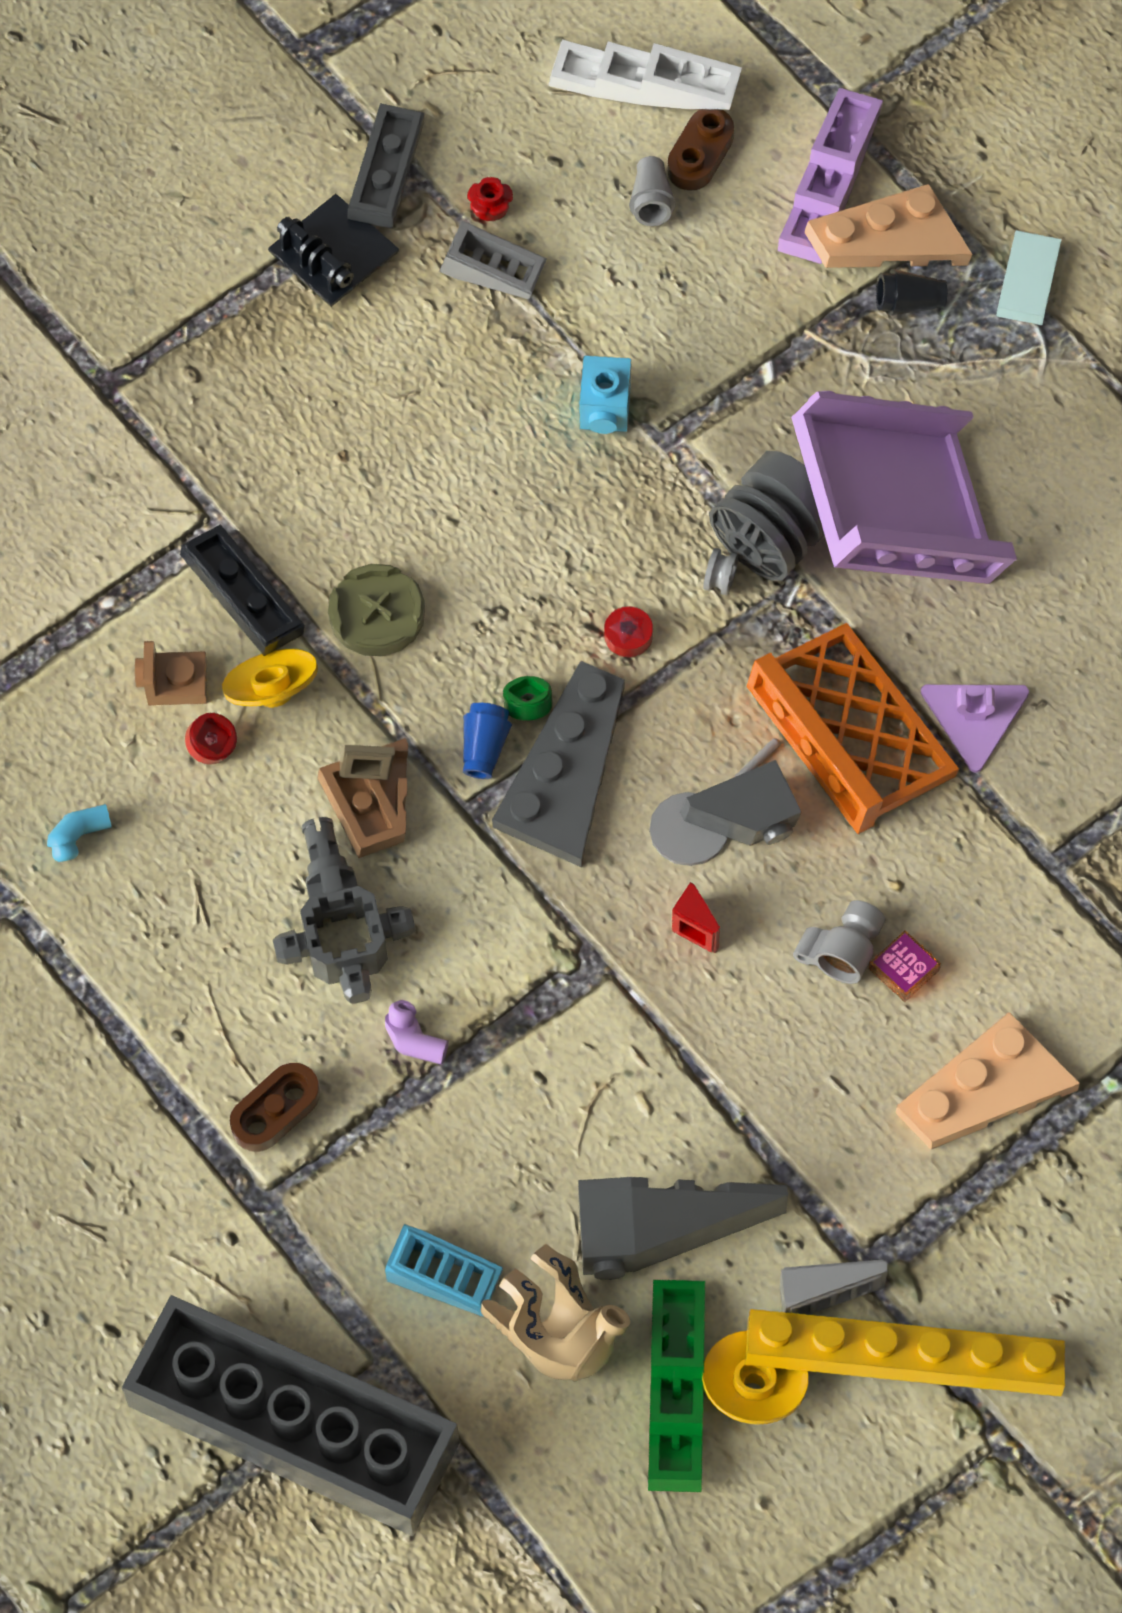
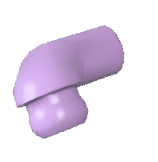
(408, 1036)

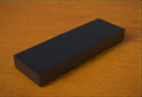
(242, 590)

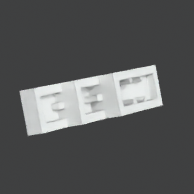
(644, 78)

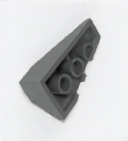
(638, 1226)

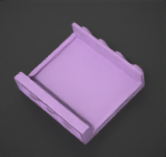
(896, 488)

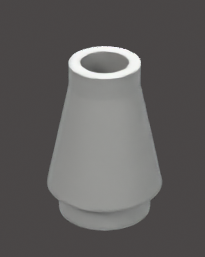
(651, 195)

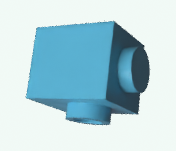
(605, 394)

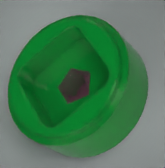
(528, 698)

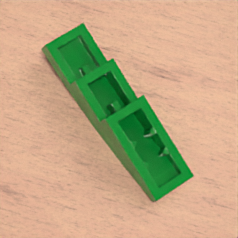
(676, 1386)

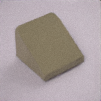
(366, 761)

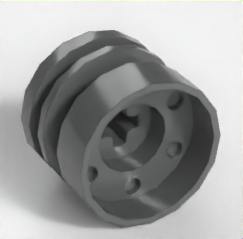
(769, 516)

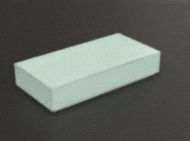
(1028, 277)

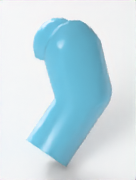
(72, 827)

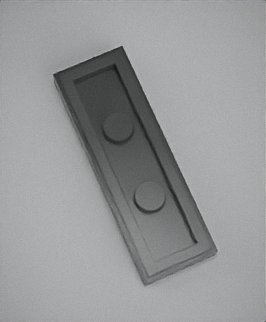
(386, 165)

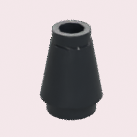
(909, 292)

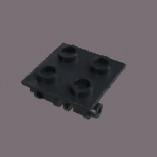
(330, 250)

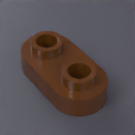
(703, 145)
(271, 1106)

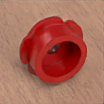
(490, 208)

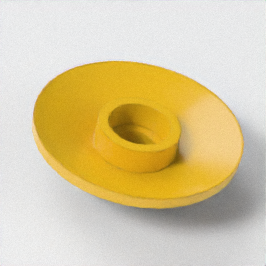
(270, 678)
(727, 1377)

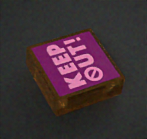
(904, 966)

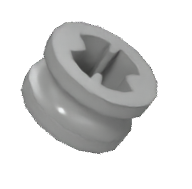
(720, 571)

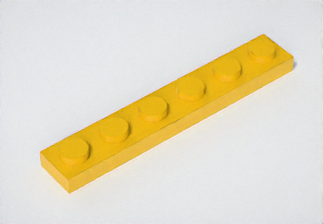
(905, 1352)

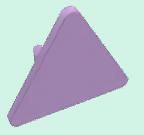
(975, 716)

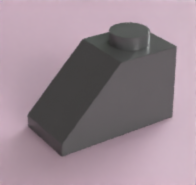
(746, 807)

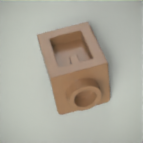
(172, 676)

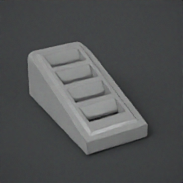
(484, 243)
(826, 1285)

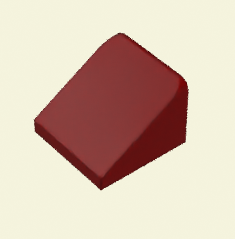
(695, 921)

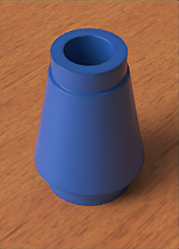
(484, 737)

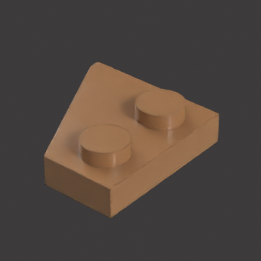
(370, 808)

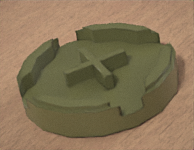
(376, 610)

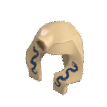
(575, 1335)

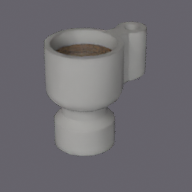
(845, 949)

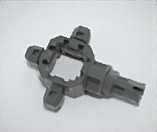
(333, 895)

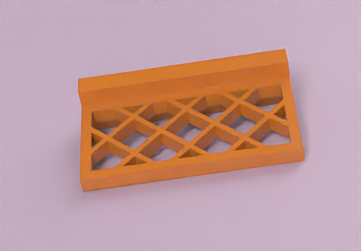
(814, 737)

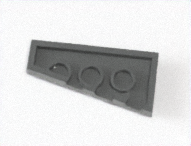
(561, 777)

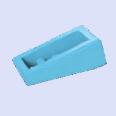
(430, 1247)

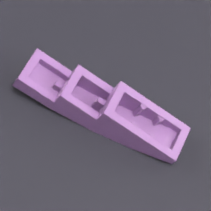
(831, 169)

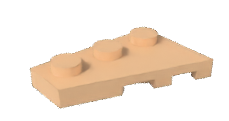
(893, 228)
(988, 1080)

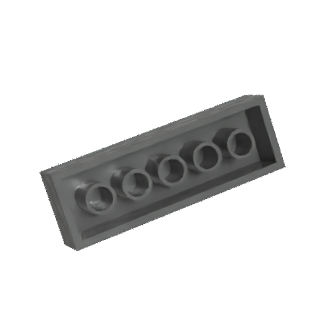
(291, 1415)

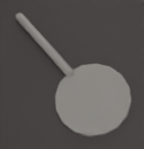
(686, 842)

